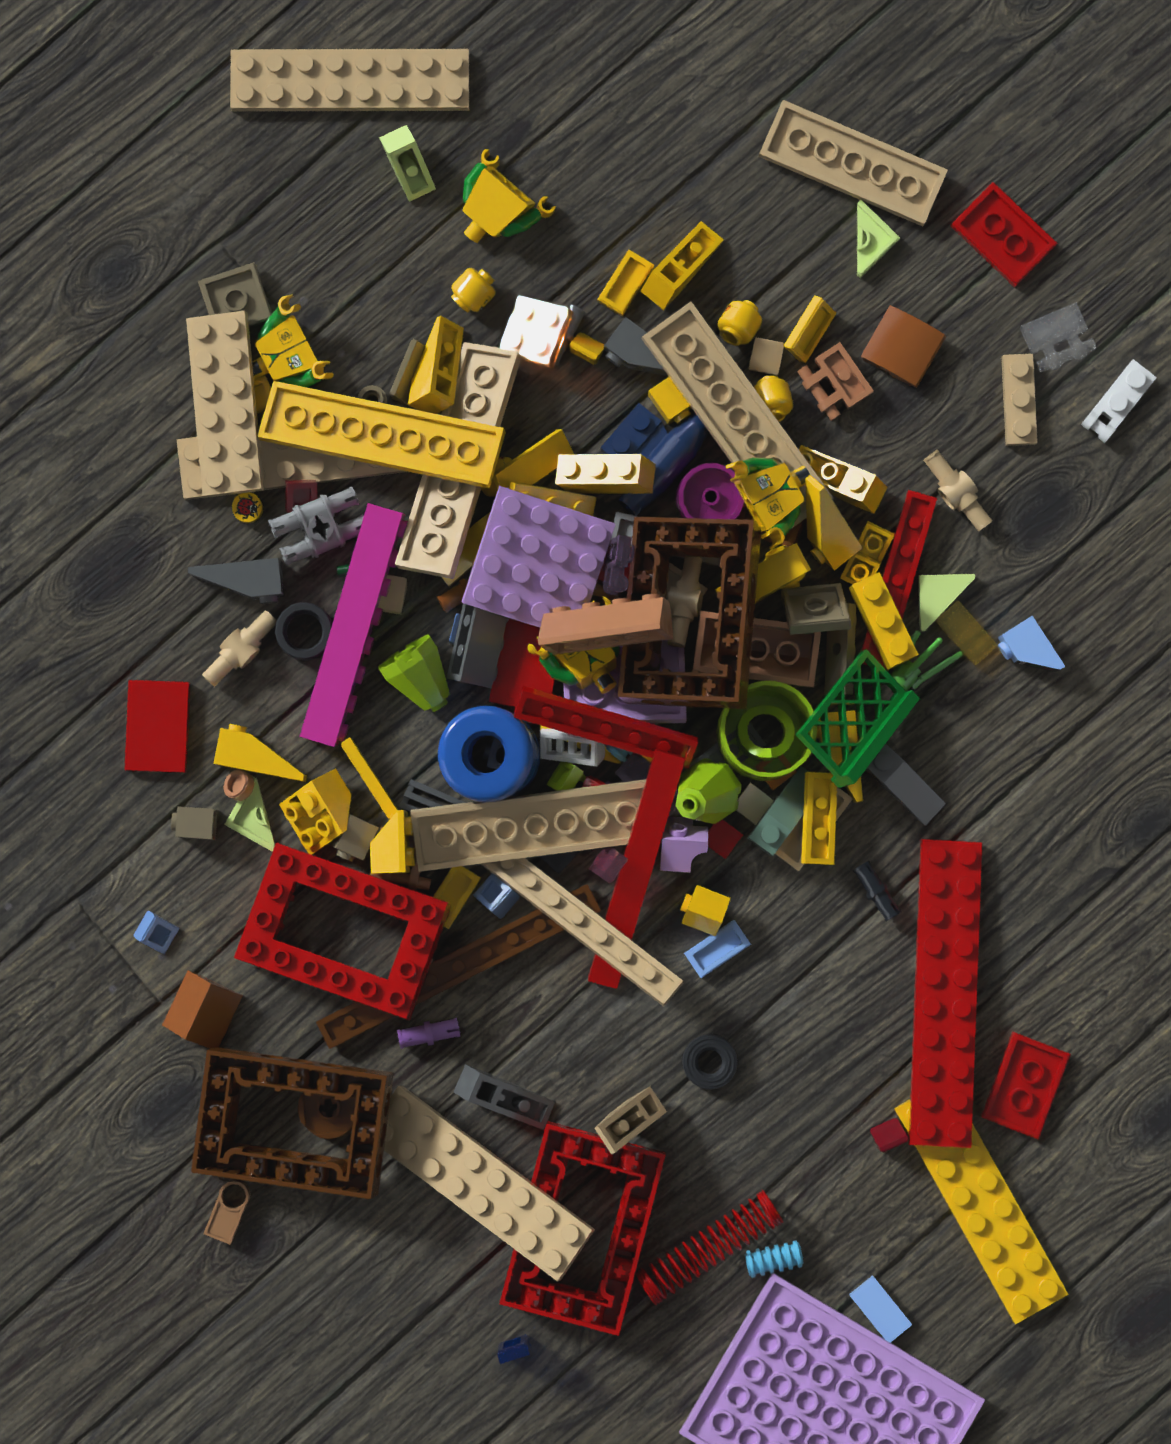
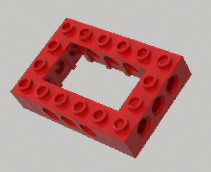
(392, 995)
(570, 1304)

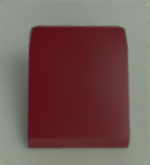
(889, 1135)

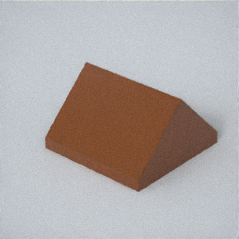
(202, 1010)

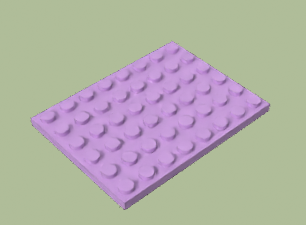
(823, 1379)

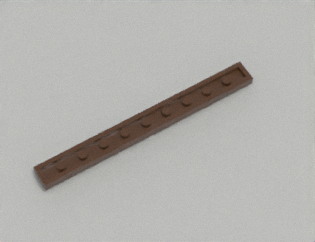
(455, 969)

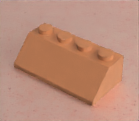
(606, 625)
(773, 651)

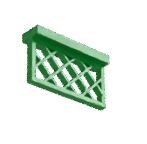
(870, 739)

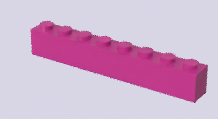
(352, 626)

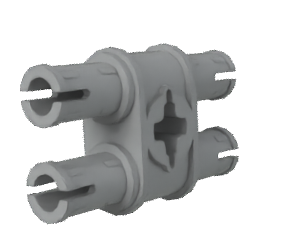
(304, 518)

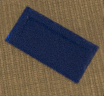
(514, 1349)

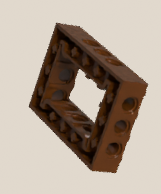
(738, 547)
(218, 1110)

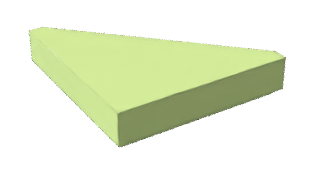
(873, 238)
(937, 593)
(251, 819)

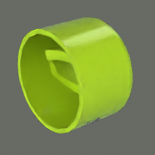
(788, 708)

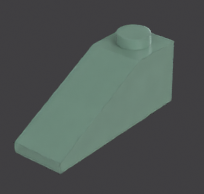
(781, 815)

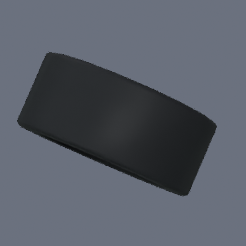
(282, 625)

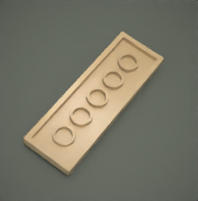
(853, 163)
(225, 404)

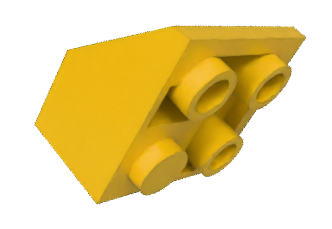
(319, 810)
(391, 847)

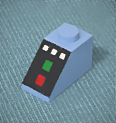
(1029, 647)

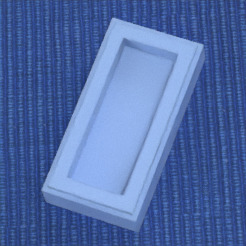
(717, 949)
(880, 1309)

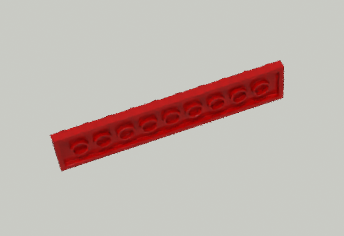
(945, 993)

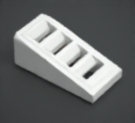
(583, 757)

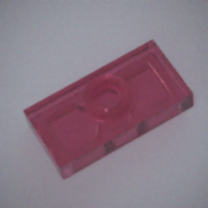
(608, 864)

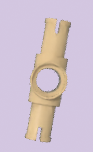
(957, 490)
(685, 601)
(239, 648)

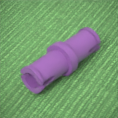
(428, 1033)

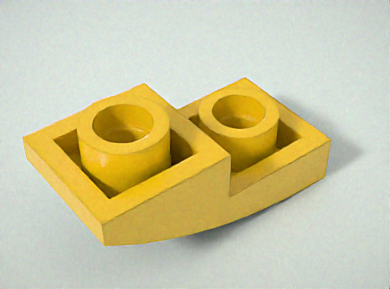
(866, 561)

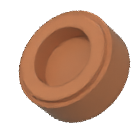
(238, 785)

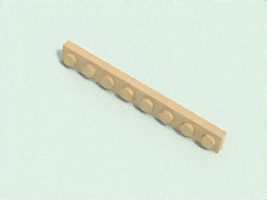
(588, 927)

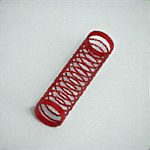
(772, 1215)

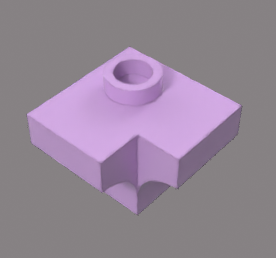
(681, 844)

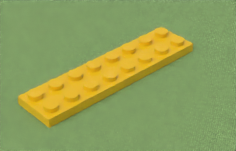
(381, 434)
(992, 1224)

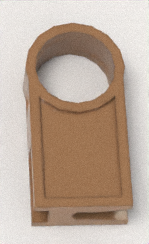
(225, 1218)

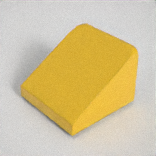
(586, 348)

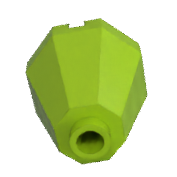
(418, 674)
(708, 792)

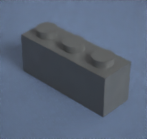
(477, 647)

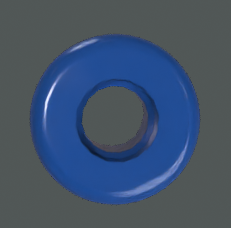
(520, 758)

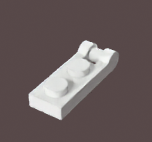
(1119, 400)

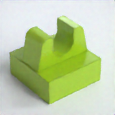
(565, 777)

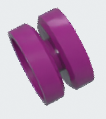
(703, 479)

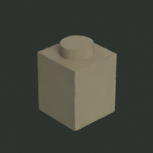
(194, 823)
(355, 840)

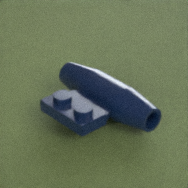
(671, 451)

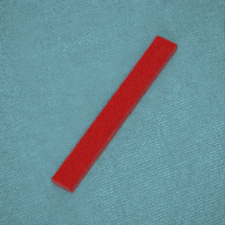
(641, 855)

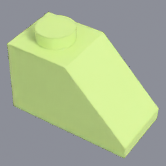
(407, 163)

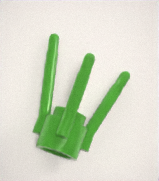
(908, 673)

